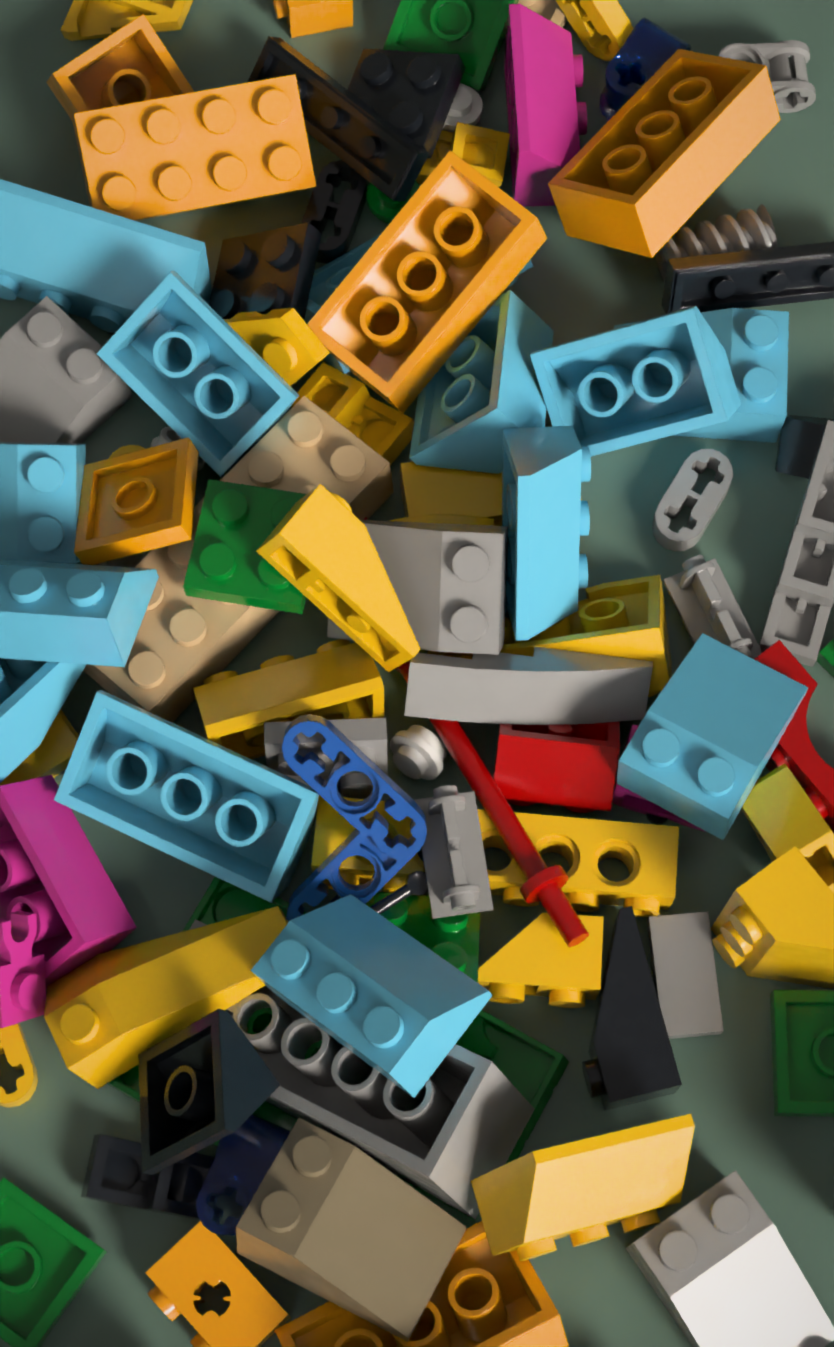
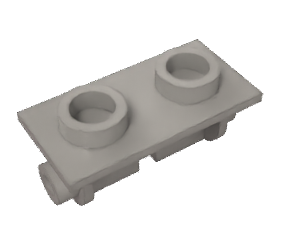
(710, 606)
(454, 854)

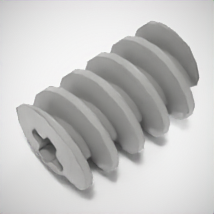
(745, 233)

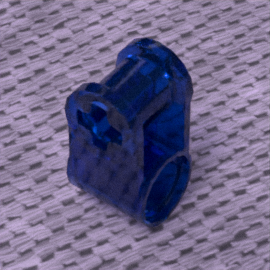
(636, 63)
(241, 1165)

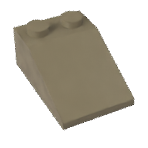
(348, 1230)

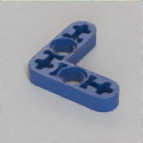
(369, 837)

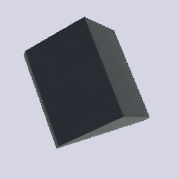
(198, 1089)

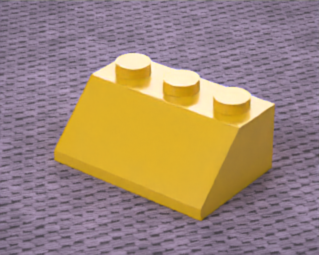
(332, 683)
(780, 924)
(585, 1188)

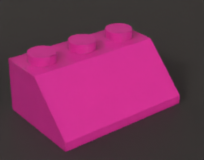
(540, 103)
(58, 876)

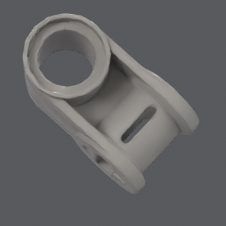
(786, 74)

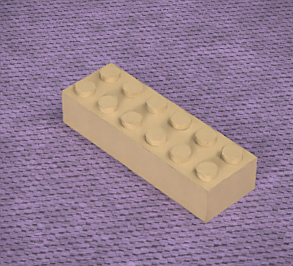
(195, 637)

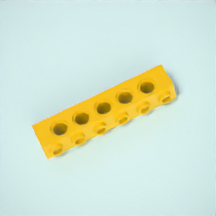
(646, 850)

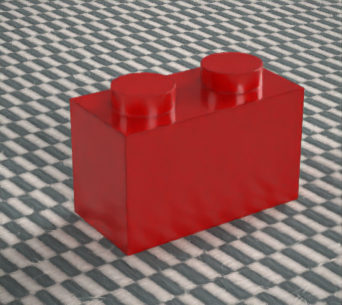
(558, 764)

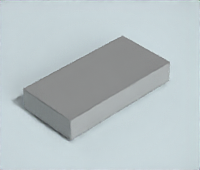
(685, 974)

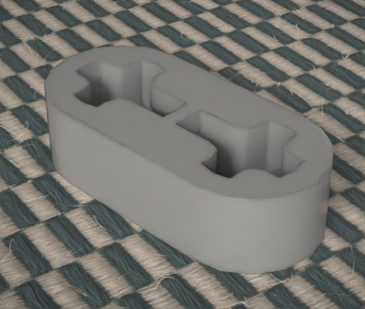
(681, 493)

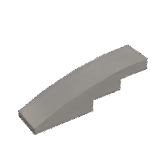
(807, 574)
(528, 690)

